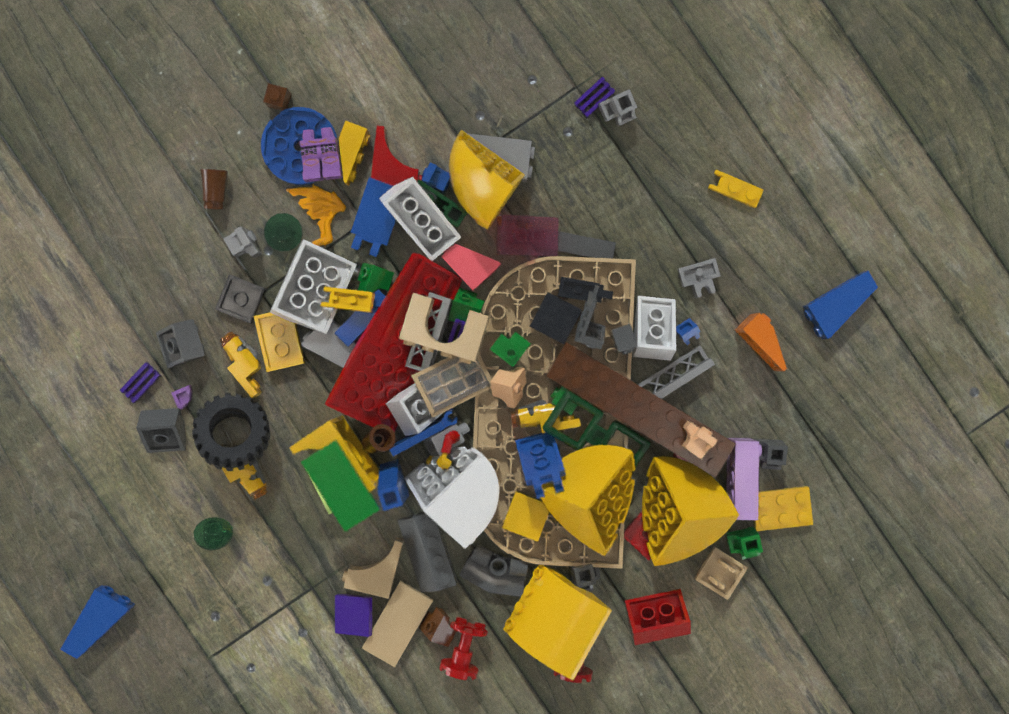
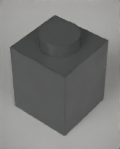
(624, 339)

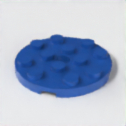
(281, 137)

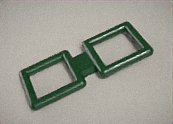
(593, 433)

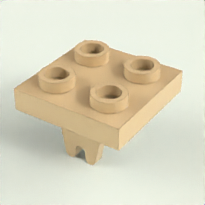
(721, 573)

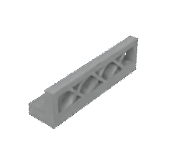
(437, 334)
(683, 378)

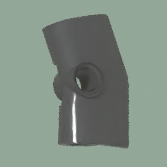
(504, 580)

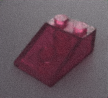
(527, 236)

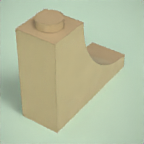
(375, 578)

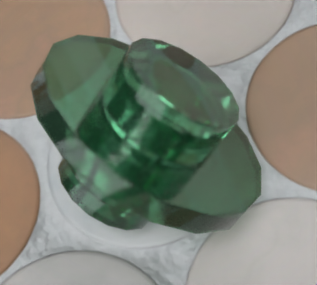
(283, 232)
(213, 533)

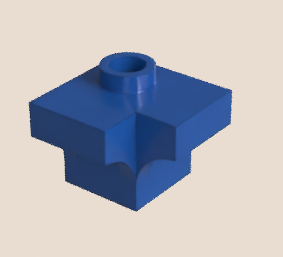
(436, 178)

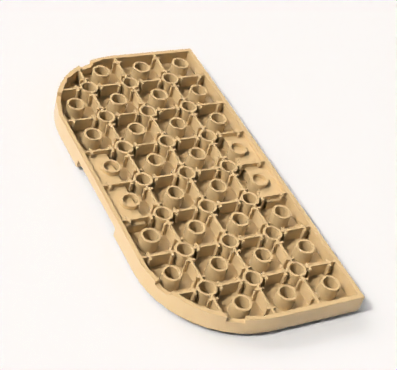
(511, 310)

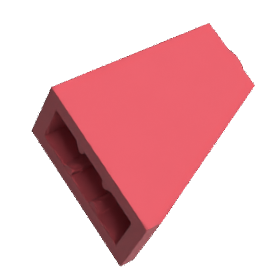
(470, 265)

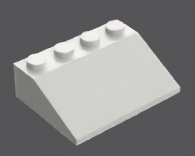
(304, 285)

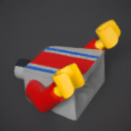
(444, 442)

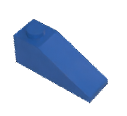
(358, 322)

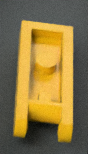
(737, 189)
(349, 299)

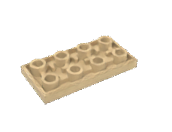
(397, 623)

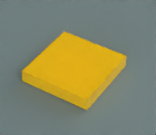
(526, 516)

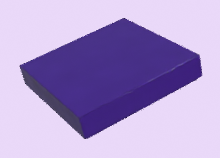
(353, 615)

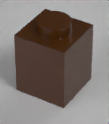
(277, 97)

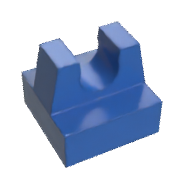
(687, 330)

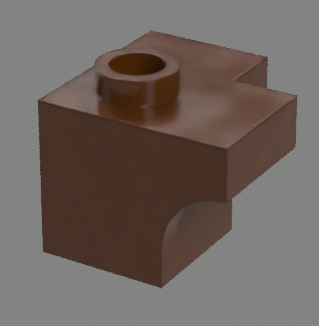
(437, 627)

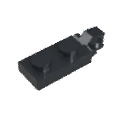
(579, 289)

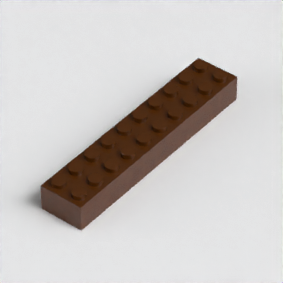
(634, 406)

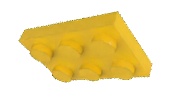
(278, 342)
(784, 508)

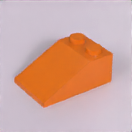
(762, 339)

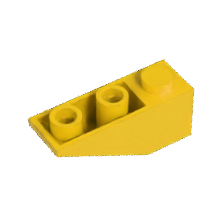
(351, 143)

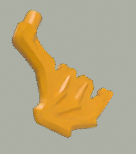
(321, 206)

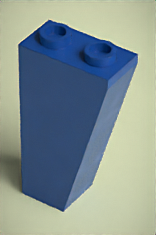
(837, 305)
(392, 485)
(96, 619)

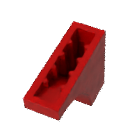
(386, 166)

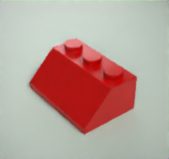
(658, 617)

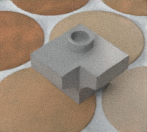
(619, 107)
(242, 242)

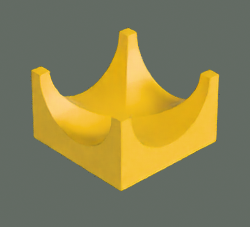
(340, 429)

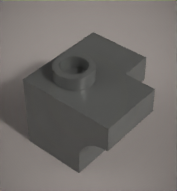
(773, 453)
(584, 576)

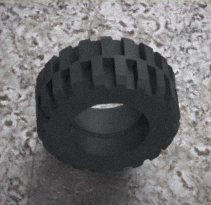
(224, 408)

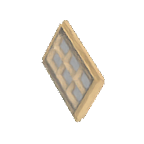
(451, 383)

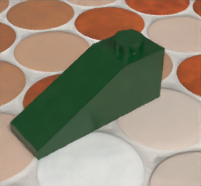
(453, 212)

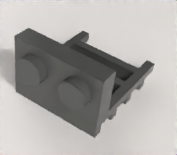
(589, 332)

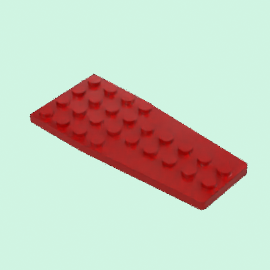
(378, 361)

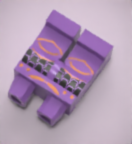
(319, 154)

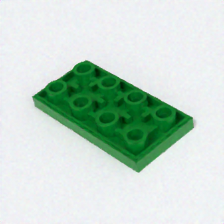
(340, 485)

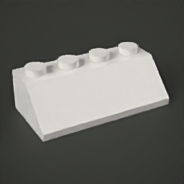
(420, 217)

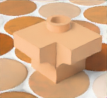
(509, 385)
(698, 439)

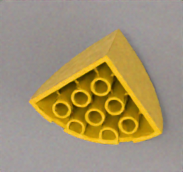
(481, 179)
(594, 494)
(683, 510)

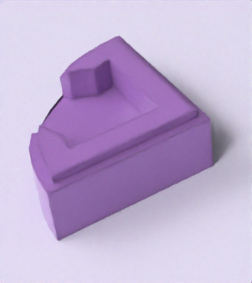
(182, 396)

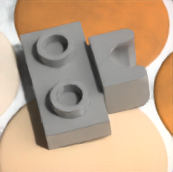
(700, 276)

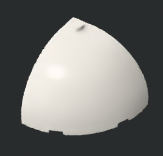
(460, 496)

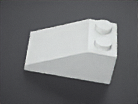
(655, 328)
(410, 411)

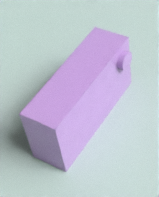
(743, 477)

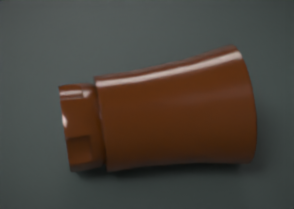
(213, 188)
(378, 439)

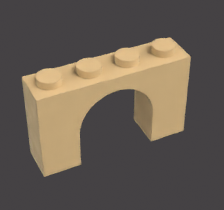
(416, 331)

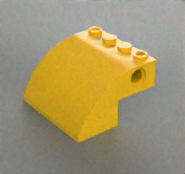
(556, 621)

